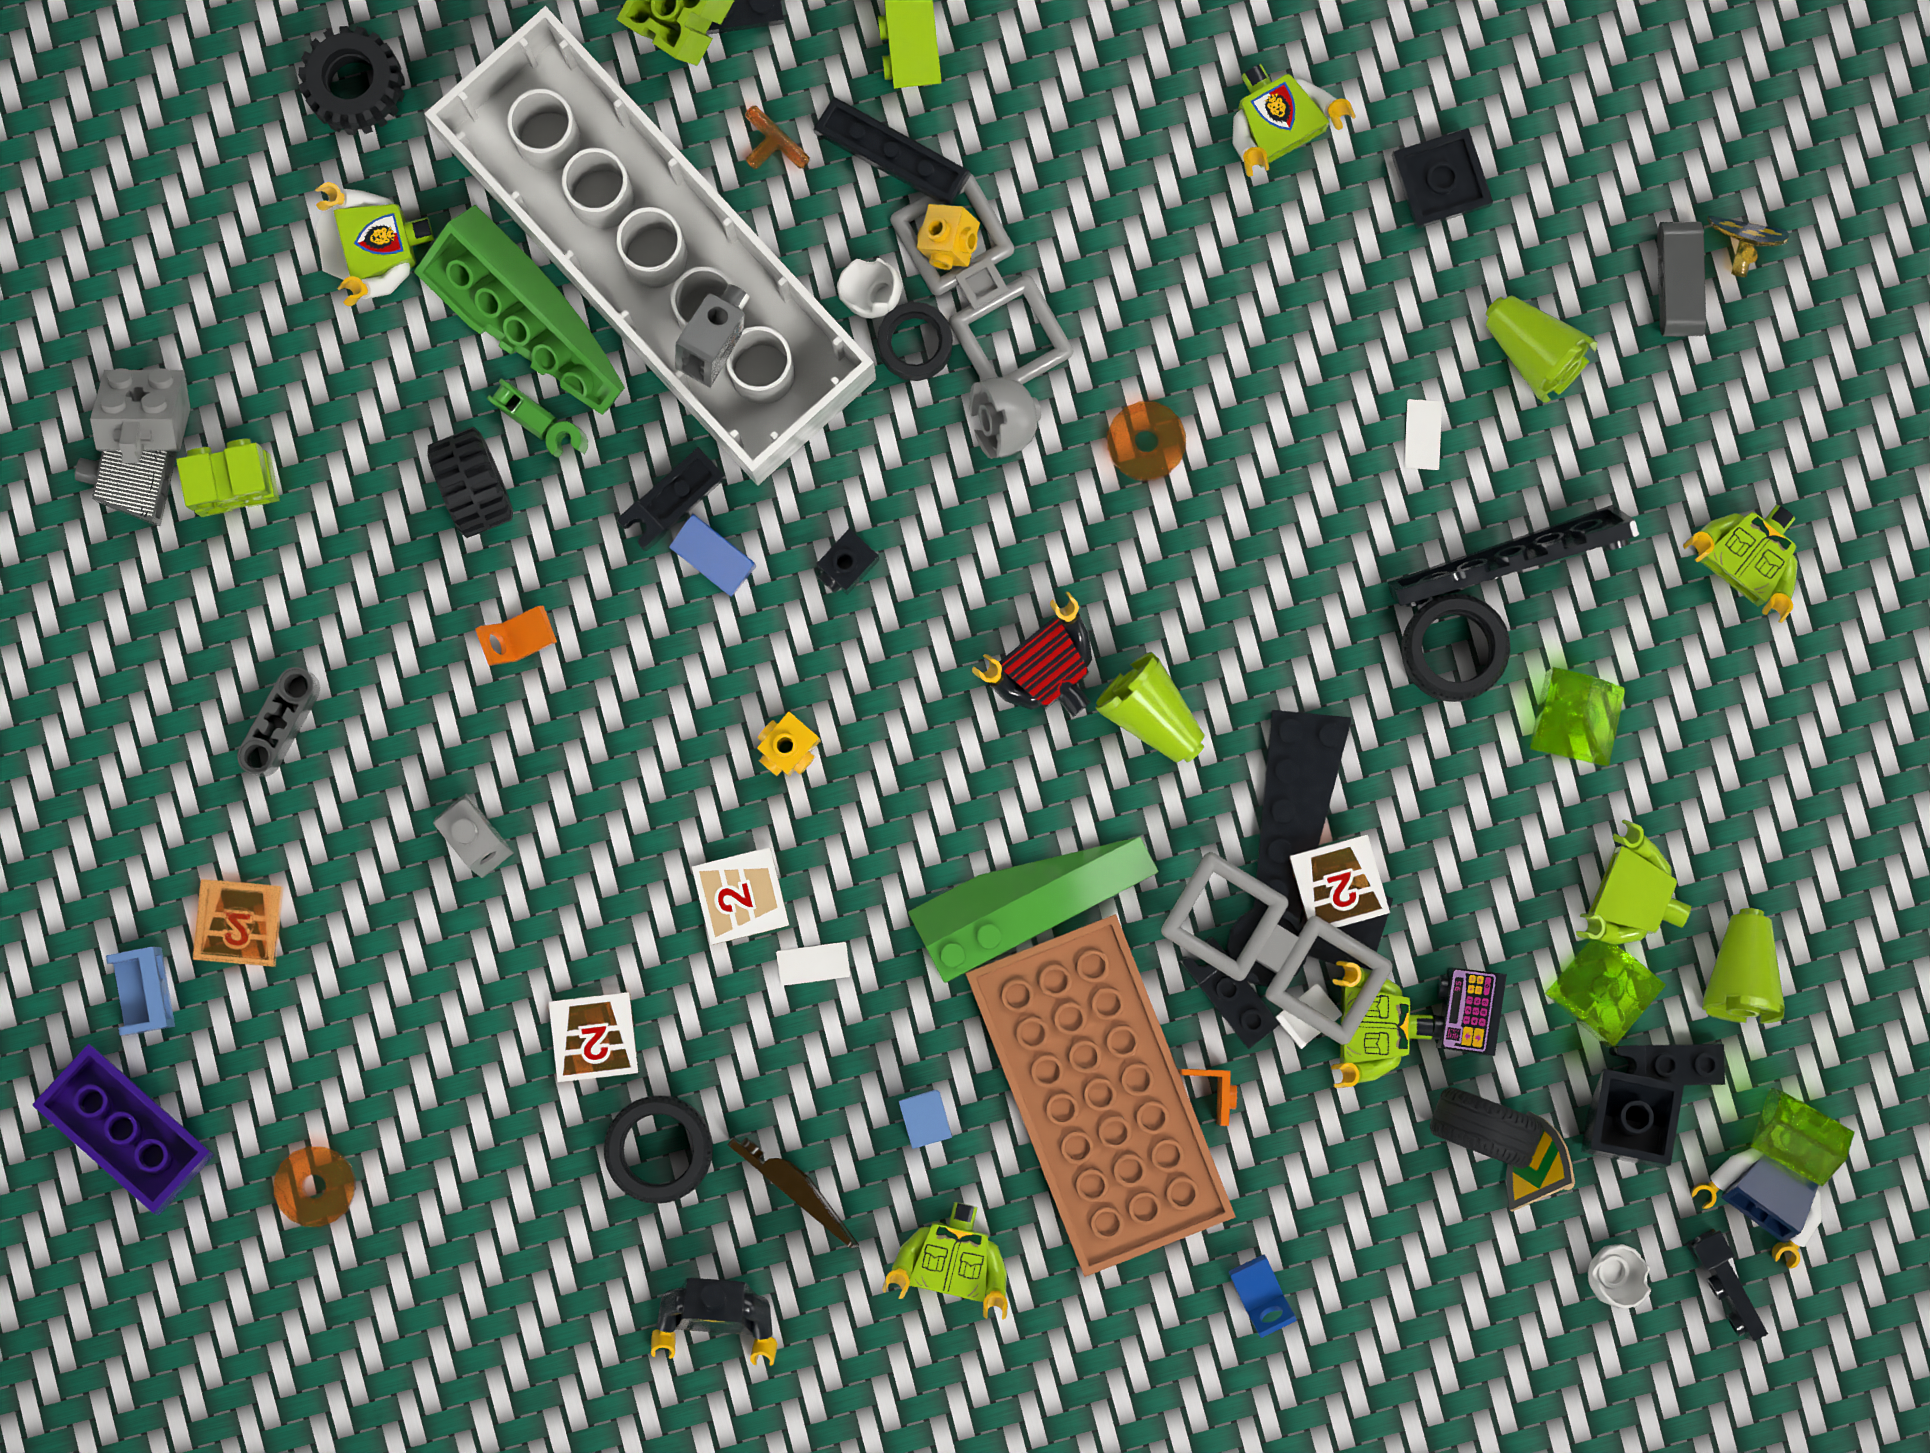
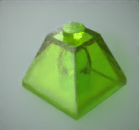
(1577, 716)

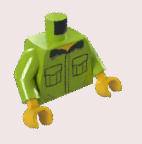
(1752, 556)
(1383, 1031)
(953, 1262)

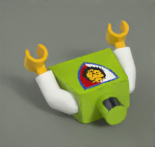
(1281, 117)
(373, 240)

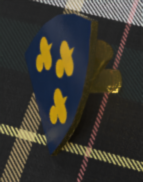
(1748, 236)

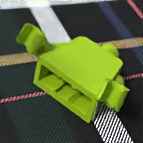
(1634, 893)

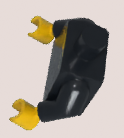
(716, 1308)

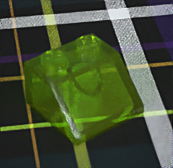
(1605, 990)
(1801, 1137)

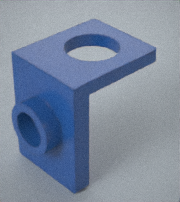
(1261, 1295)

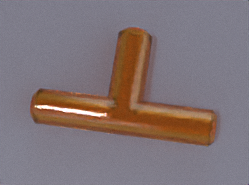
(774, 139)

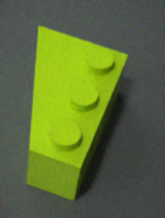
(912, 43)

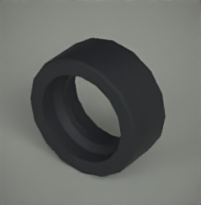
(918, 311)

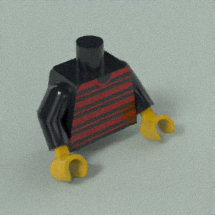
(1045, 664)

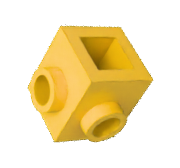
(948, 236)
(787, 730)

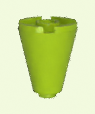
(1539, 345)
(1152, 710)
(1746, 972)

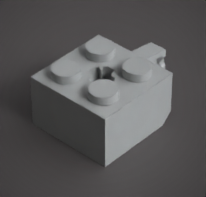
(140, 412)

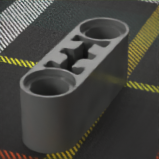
(1681, 279)
(273, 708)

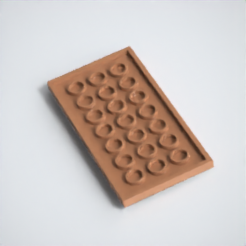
(1100, 1095)

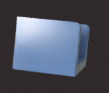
(142, 990)
(925, 1118)

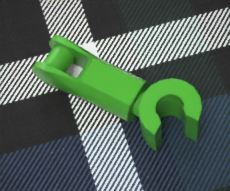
(538, 420)

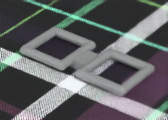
(983, 286)
(1276, 948)

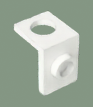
(1301, 1031)

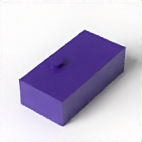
(123, 1130)

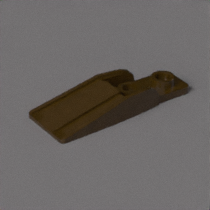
(796, 1186)

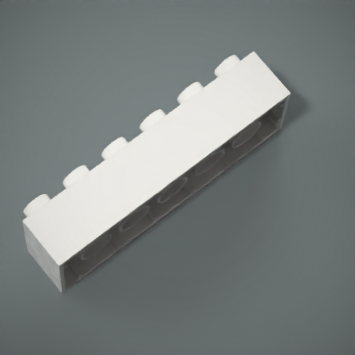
(648, 240)

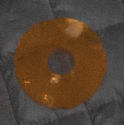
(1151, 418)
(290, 1186)

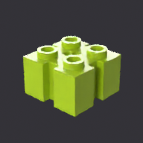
(675, 25)
(227, 478)

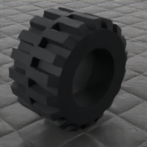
(337, 52)
(469, 482)

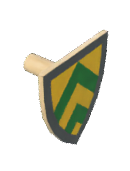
(1547, 1173)

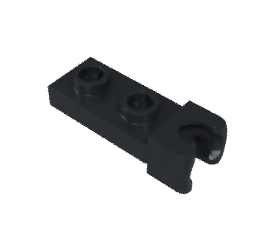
(673, 497)
(1233, 999)
(1676, 1063)
(1712, 1255)

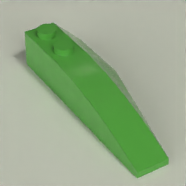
(510, 298)
(1023, 901)

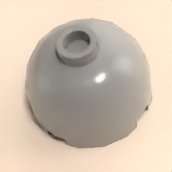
(1005, 414)

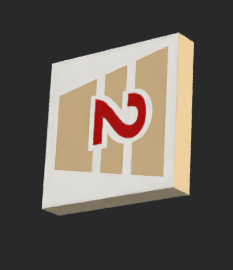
(740, 896)

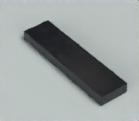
(891, 152)

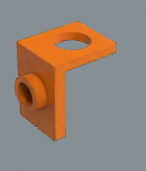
(517, 636)
(1225, 1092)

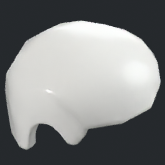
(869, 288)
(1619, 1276)

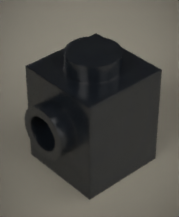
(846, 563)

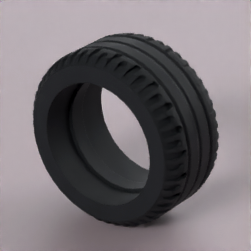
(1485, 618)
(1486, 1127)
(617, 1164)

